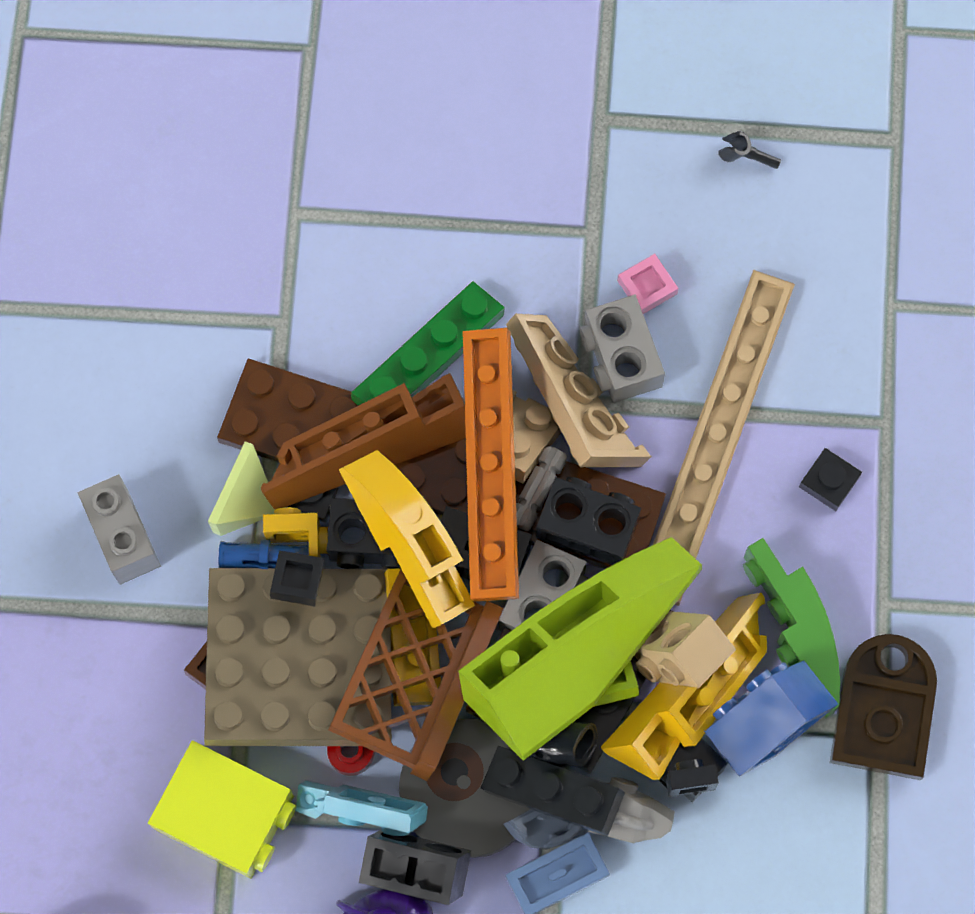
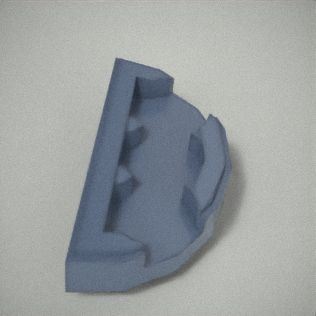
(541, 830)

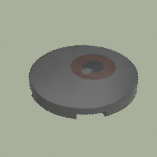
(457, 807)

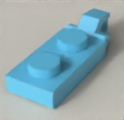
(361, 806)

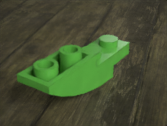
(799, 606)

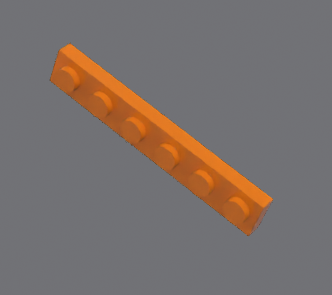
(490, 465)

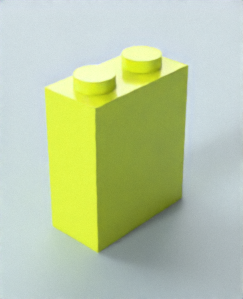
(223, 810)

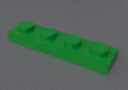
(433, 346)

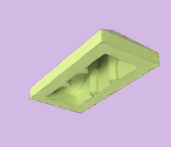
(241, 497)

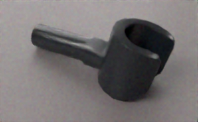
(742, 148)

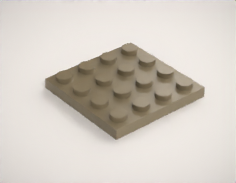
(286, 665)

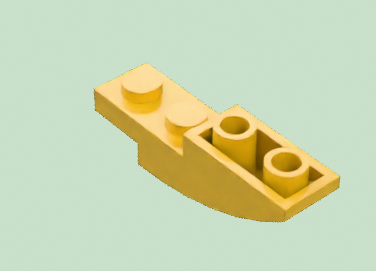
(414, 533)

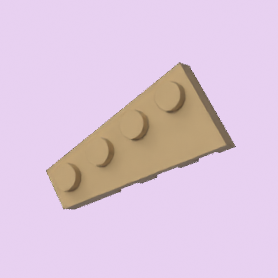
(587, 425)

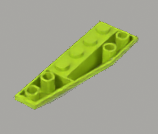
(574, 647)

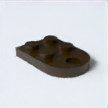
(884, 711)

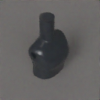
(571, 746)

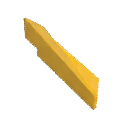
(684, 712)

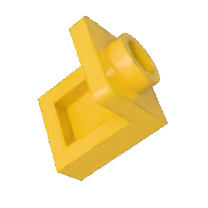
(291, 526)

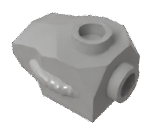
(639, 815)

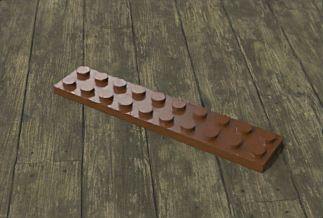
(280, 405)

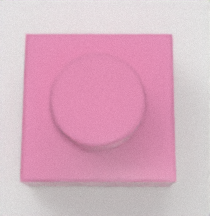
(649, 283)

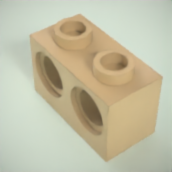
(683, 650)

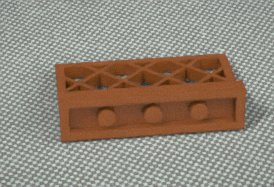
(447, 698)

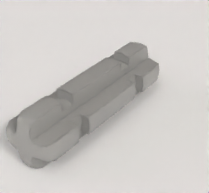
(539, 486)

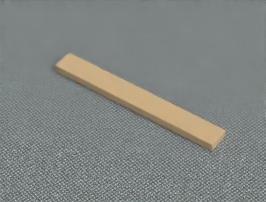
(725, 412)

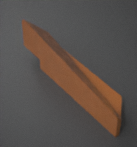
(390, 423)

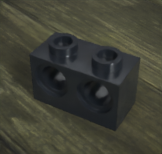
(344, 515)
(583, 532)
(415, 867)

